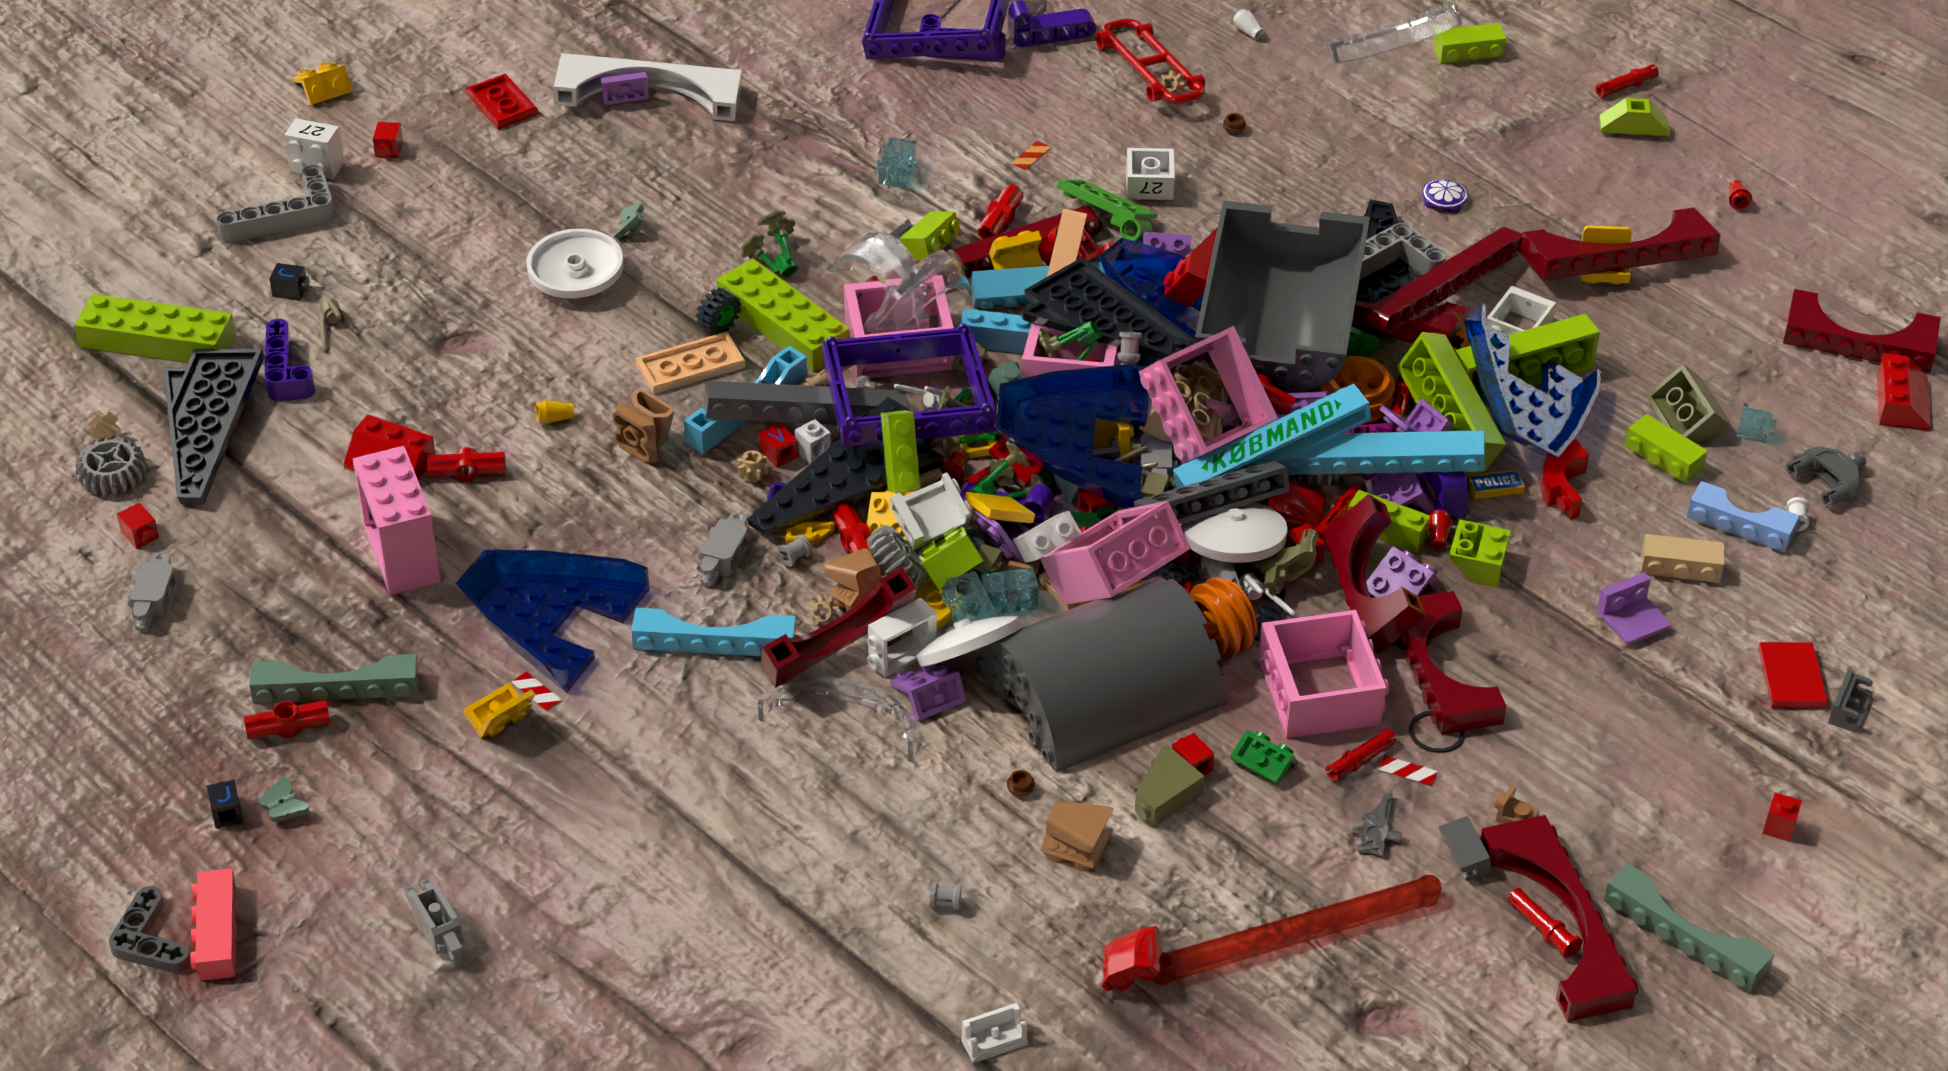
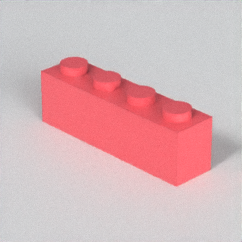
(214, 924)

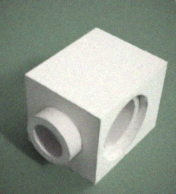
(812, 440)

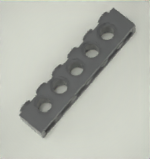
(1224, 491)

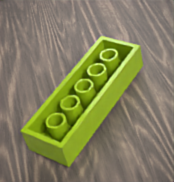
(781, 311)
(151, 328)
(1564, 342)
(1439, 378)

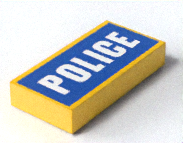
(1495, 484)

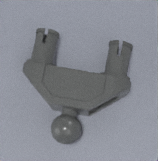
(1834, 469)

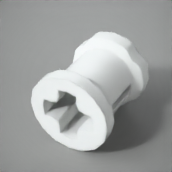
(1800, 507)

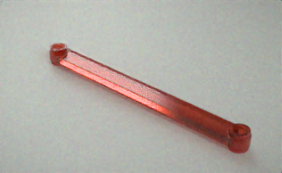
(1298, 929)

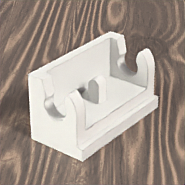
(994, 1033)

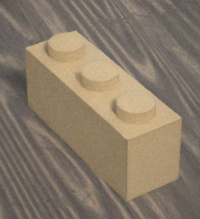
(1682, 558)

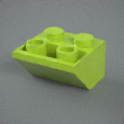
(1480, 551)
(949, 556)

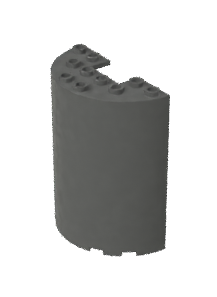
(1285, 292)
(1109, 671)

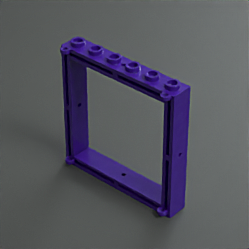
(931, 43)
(909, 347)

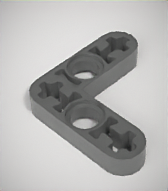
(139, 940)

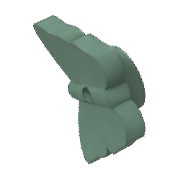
(632, 219)
(281, 801)

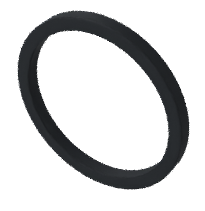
(1427, 748)

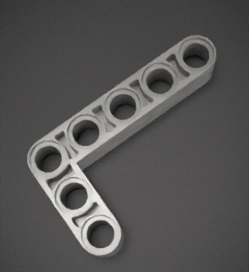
(282, 215)
(1403, 243)

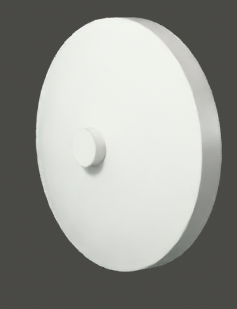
(575, 263)
(1238, 534)
(967, 637)

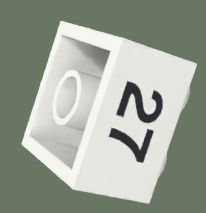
(314, 144)
(1150, 173)

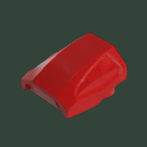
(1087, 247)
(1299, 505)
(1131, 958)

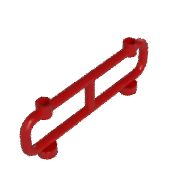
(1155, 89)

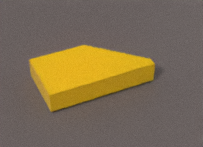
(811, 530)

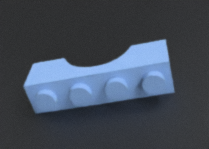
(1769, 528)

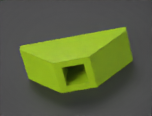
(1634, 117)

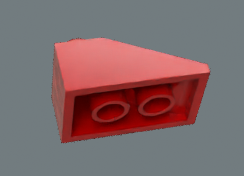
(1191, 274)

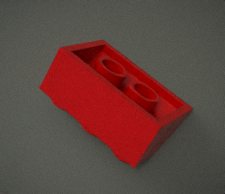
(1902, 393)
(378, 435)

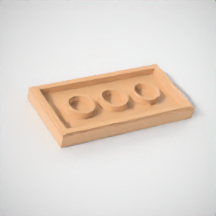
(690, 362)

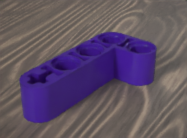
(933, 23)
(1047, 28)
(281, 378)
(1449, 491)
(1038, 501)

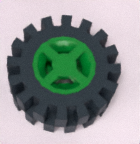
(718, 311)

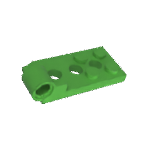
(1125, 213)

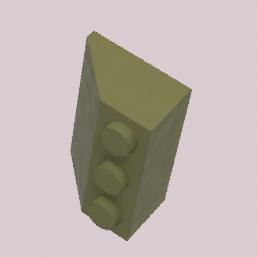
(1688, 406)

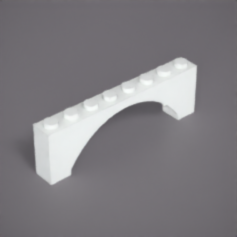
(712, 87)

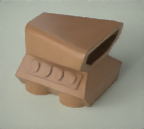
(642, 425)
(855, 575)
(1077, 834)

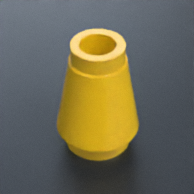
(553, 411)

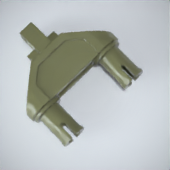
(1287, 563)

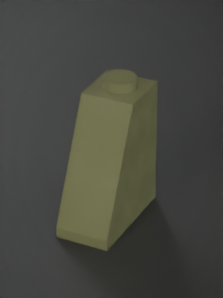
(1167, 787)

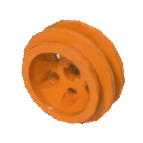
(1370, 379)
(1227, 615)

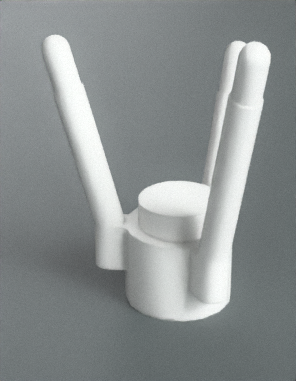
(931, 395)
(1254, 589)

